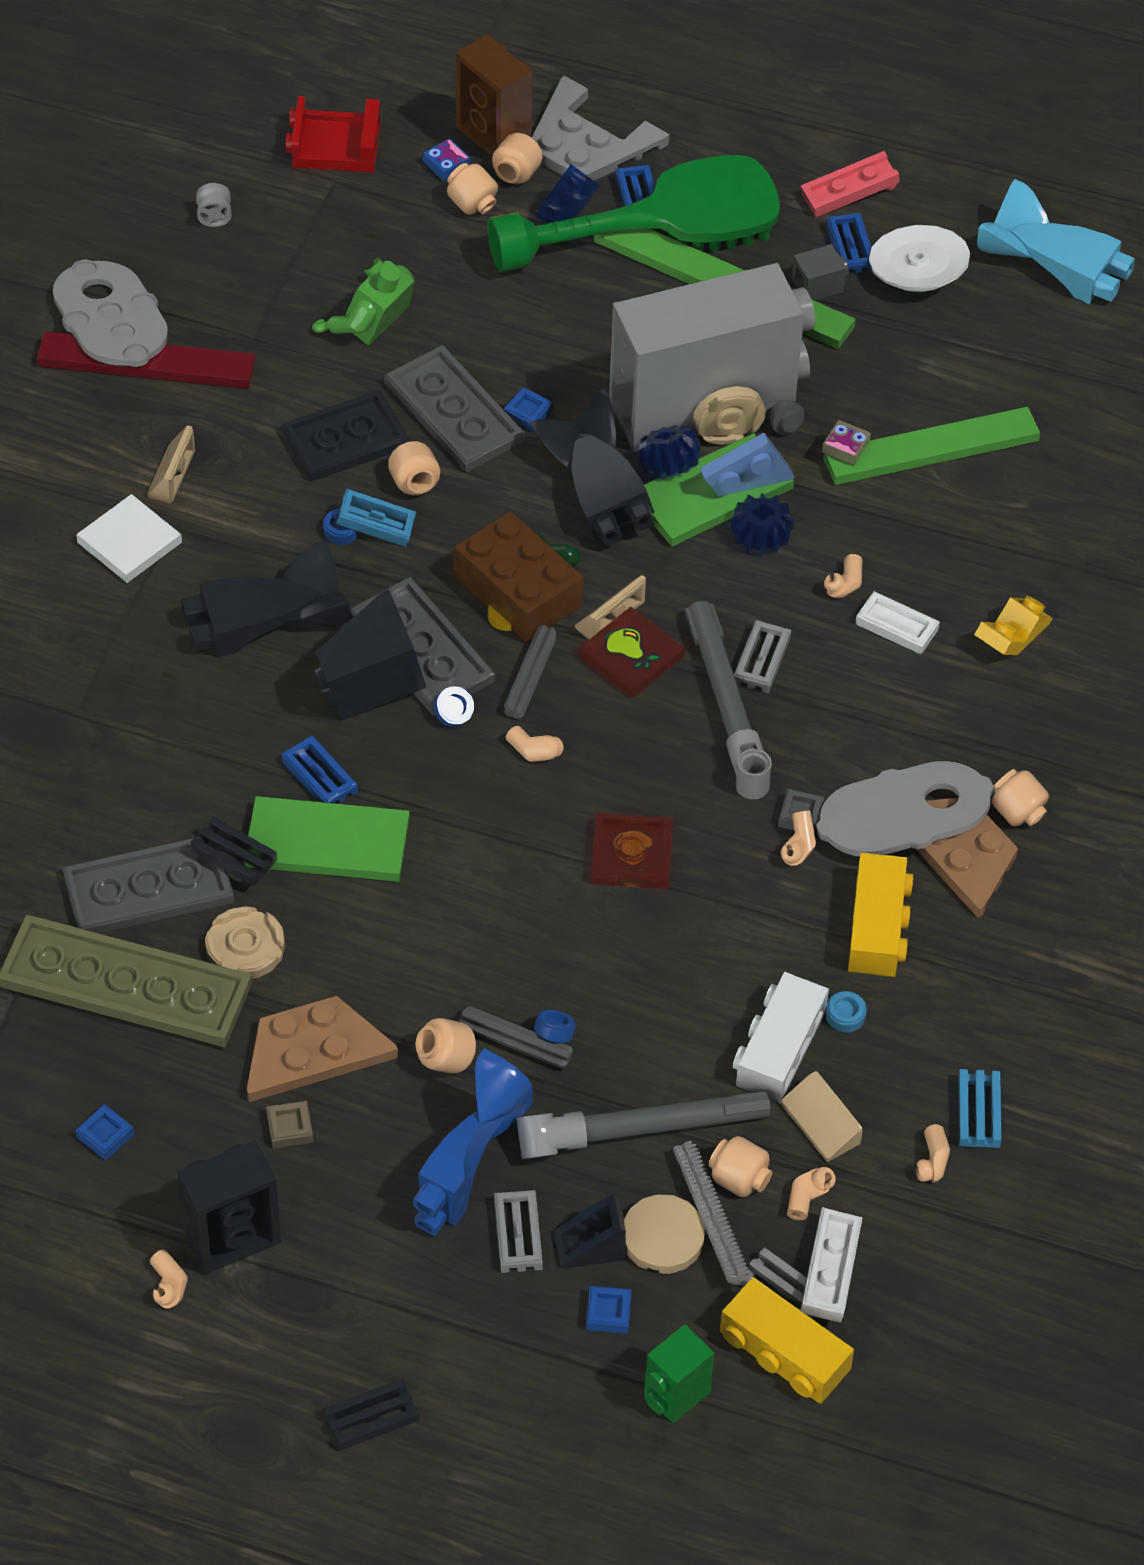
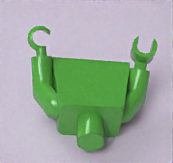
(375, 303)

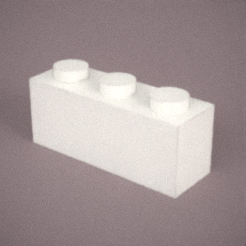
(780, 1036)

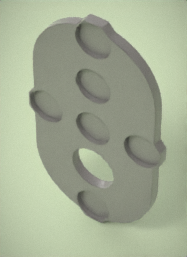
(115, 328)
(892, 812)

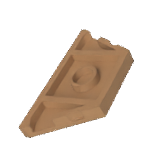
(972, 860)
(313, 1046)

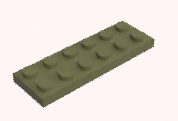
(125, 980)

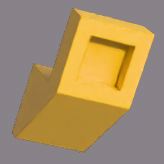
(1016, 626)

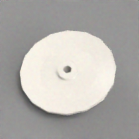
(919, 257)

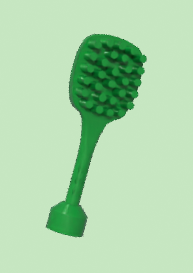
(693, 202)

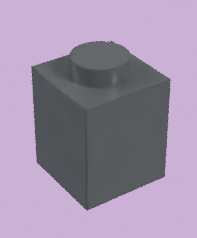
(820, 272)

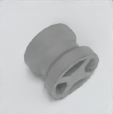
(213, 205)

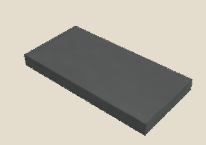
(454, 408)
(440, 649)
(145, 887)

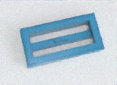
(375, 522)
(979, 1080)

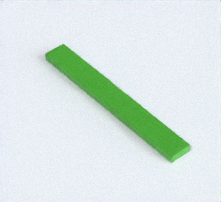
(696, 266)

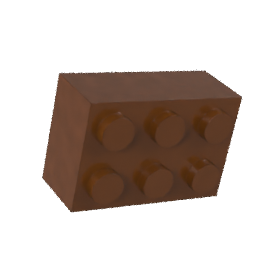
(492, 93)
(518, 575)

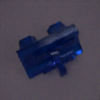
(567, 196)

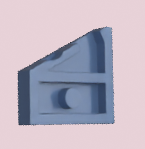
(747, 467)

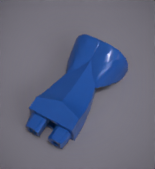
(449, 1172)

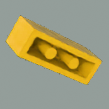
(880, 915)
(786, 1341)

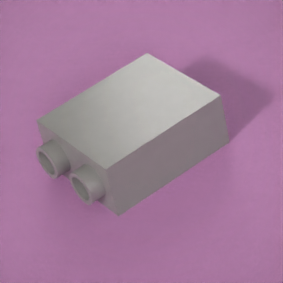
(706, 338)

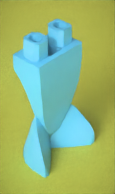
(1073, 254)

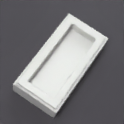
(897, 622)

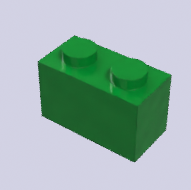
(678, 1374)

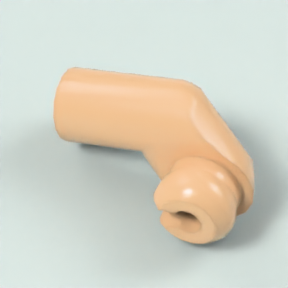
(847, 582)
(534, 748)
(802, 841)
(939, 1152)
(807, 1188)
(173, 1279)

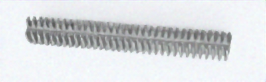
(711, 1213)

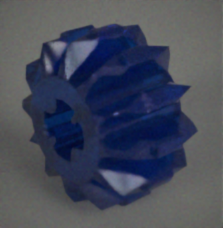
(669, 451)
(762, 523)

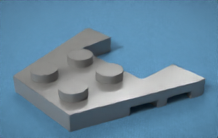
(576, 141)

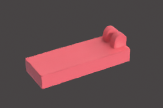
(850, 184)

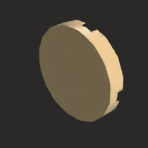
(729, 414)
(246, 941)
(663, 1233)

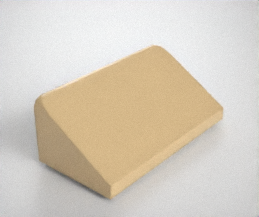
(173, 467)
(630, 595)
(822, 1117)

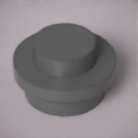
(786, 417)

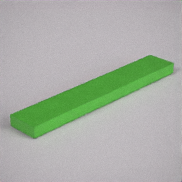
(937, 445)

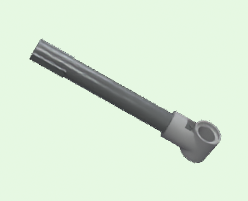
(743, 744)
(545, 1134)

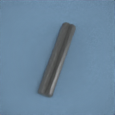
(530, 672)
(516, 1037)

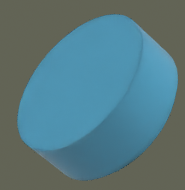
(846, 1011)

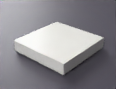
(129, 538)

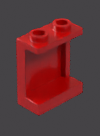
(334, 138)

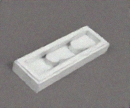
(831, 1265)

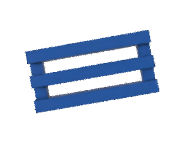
(632, 172)
(843, 220)
(335, 793)

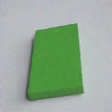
(690, 506)
(332, 837)

